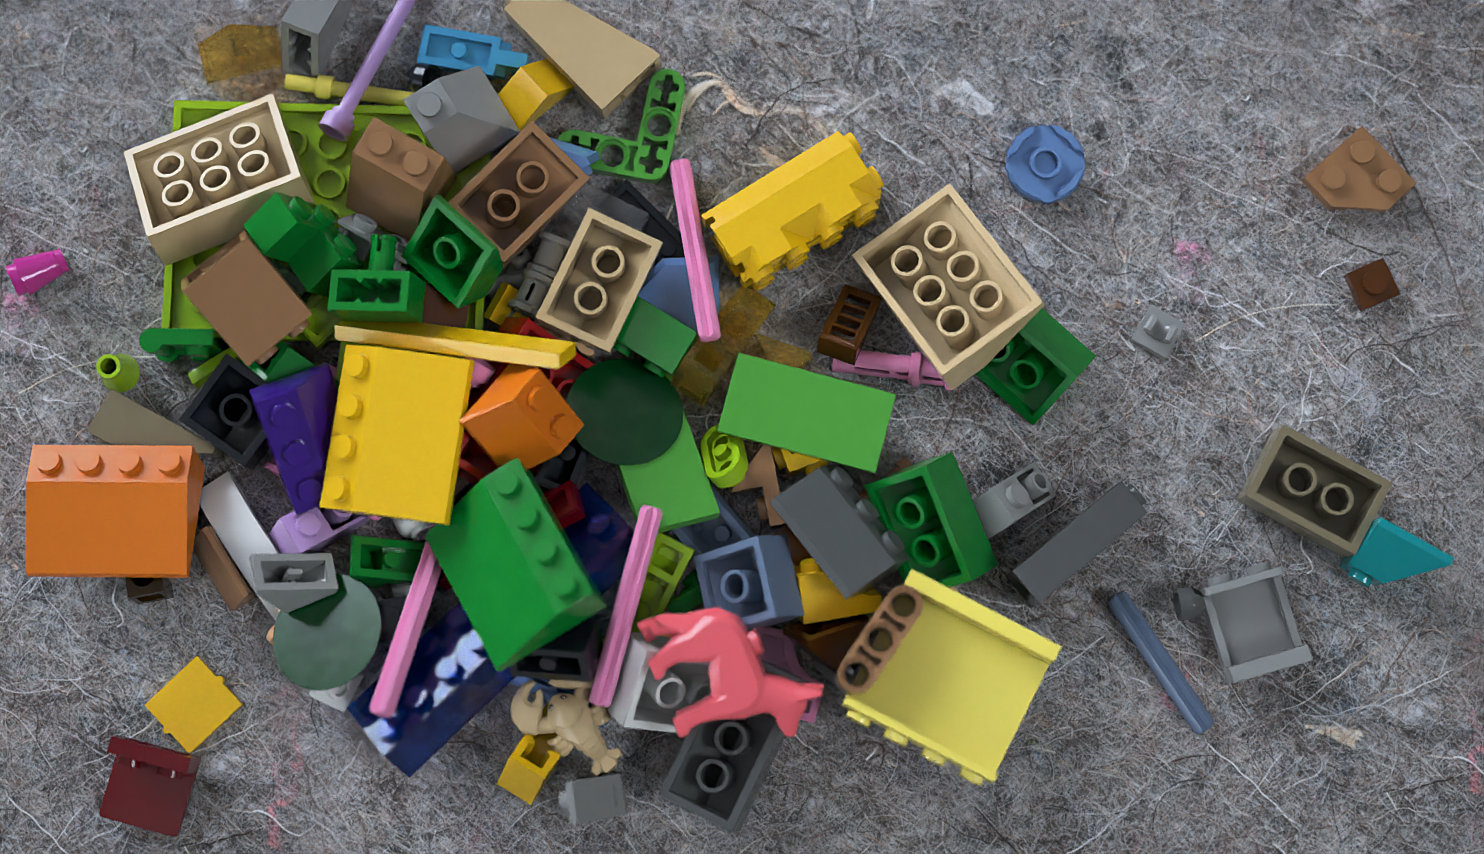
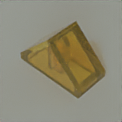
(240, 51)

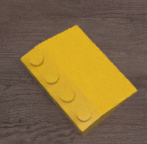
(397, 434)

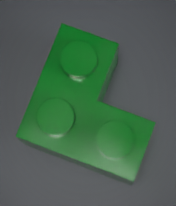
(304, 238)

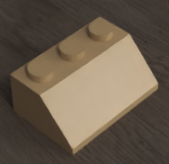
(598, 281)

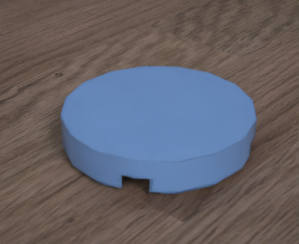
(1045, 164)

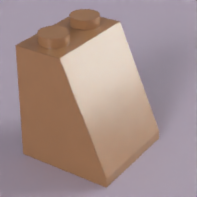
(395, 178)
(246, 299)

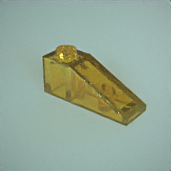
(710, 362)

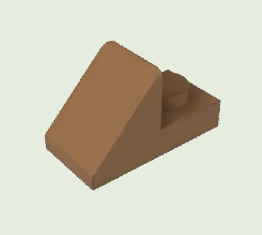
(762, 476)

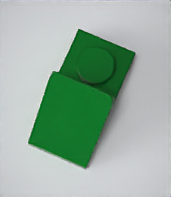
(383, 560)

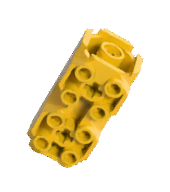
(794, 209)

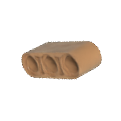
(888, 622)

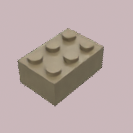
(1314, 491)

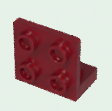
(149, 785)

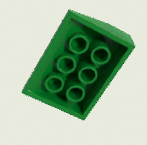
(513, 565)

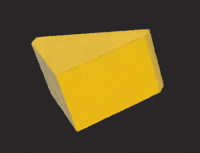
(533, 91)

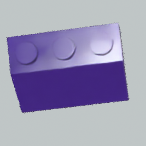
(298, 427)

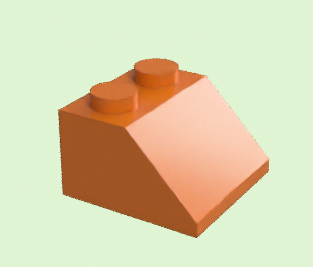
(521, 418)

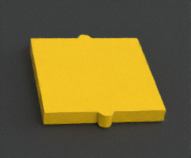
(193, 704)

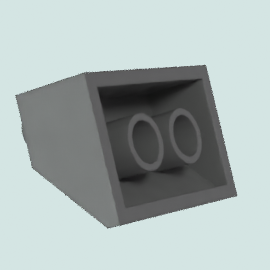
(840, 530)

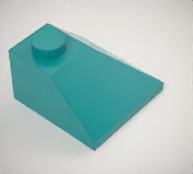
(1391, 555)

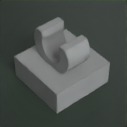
(1157, 332)

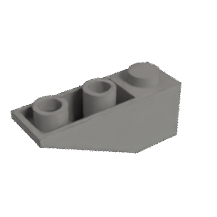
(593, 798)

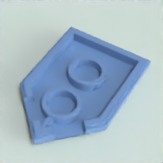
(670, 291)

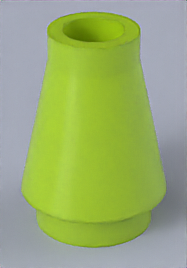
(125, 375)

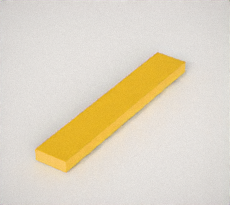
(459, 342)

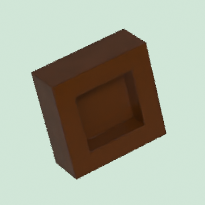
(1371, 284)

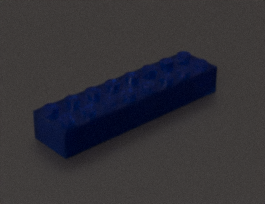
(451, 669)

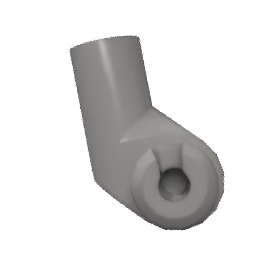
(513, 272)

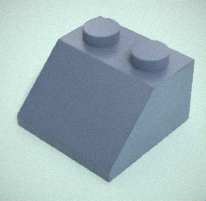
(751, 580)

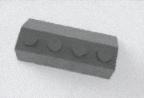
(725, 764)

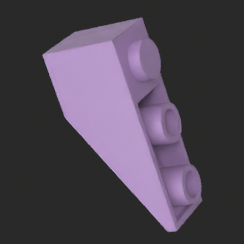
(313, 529)

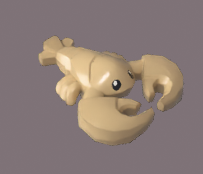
(569, 719)

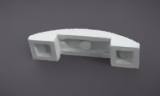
(236, 526)

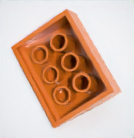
(112, 510)

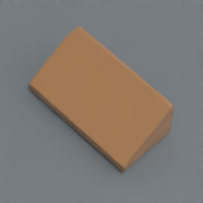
(222, 569)

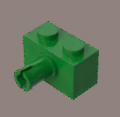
(377, 292)

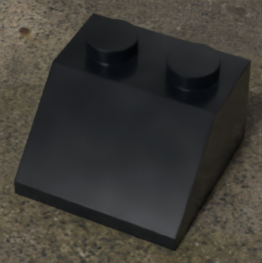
(227, 414)

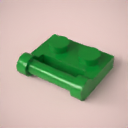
(173, 343)

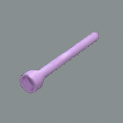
(339, 121)

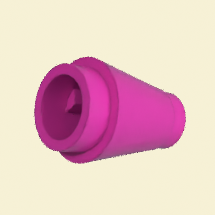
(36, 271)

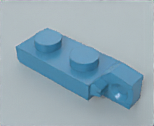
(461, 50)

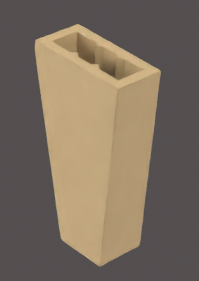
(587, 51)

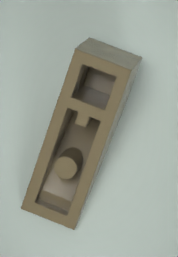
(129, 423)

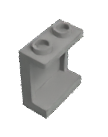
(1253, 623)

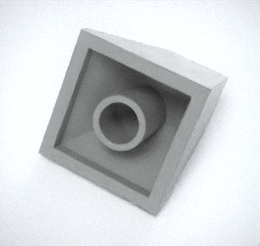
(462, 117)

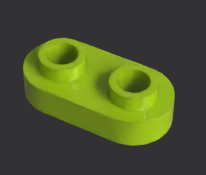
(723, 458)

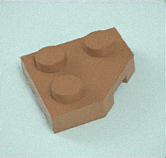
(1359, 176)

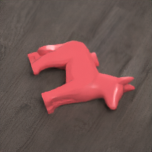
(735, 671)

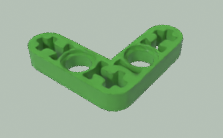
(634, 151)

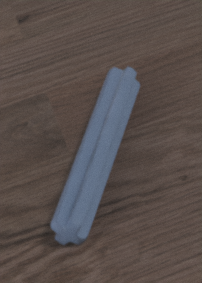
(1160, 662)

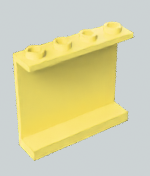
(954, 681)

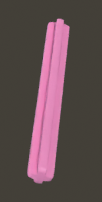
(694, 250)
(625, 606)
(407, 634)

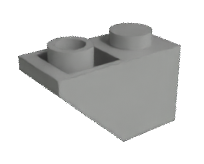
(1013, 499)

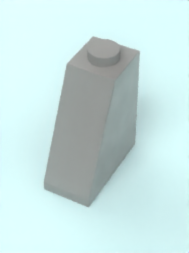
(311, 34)

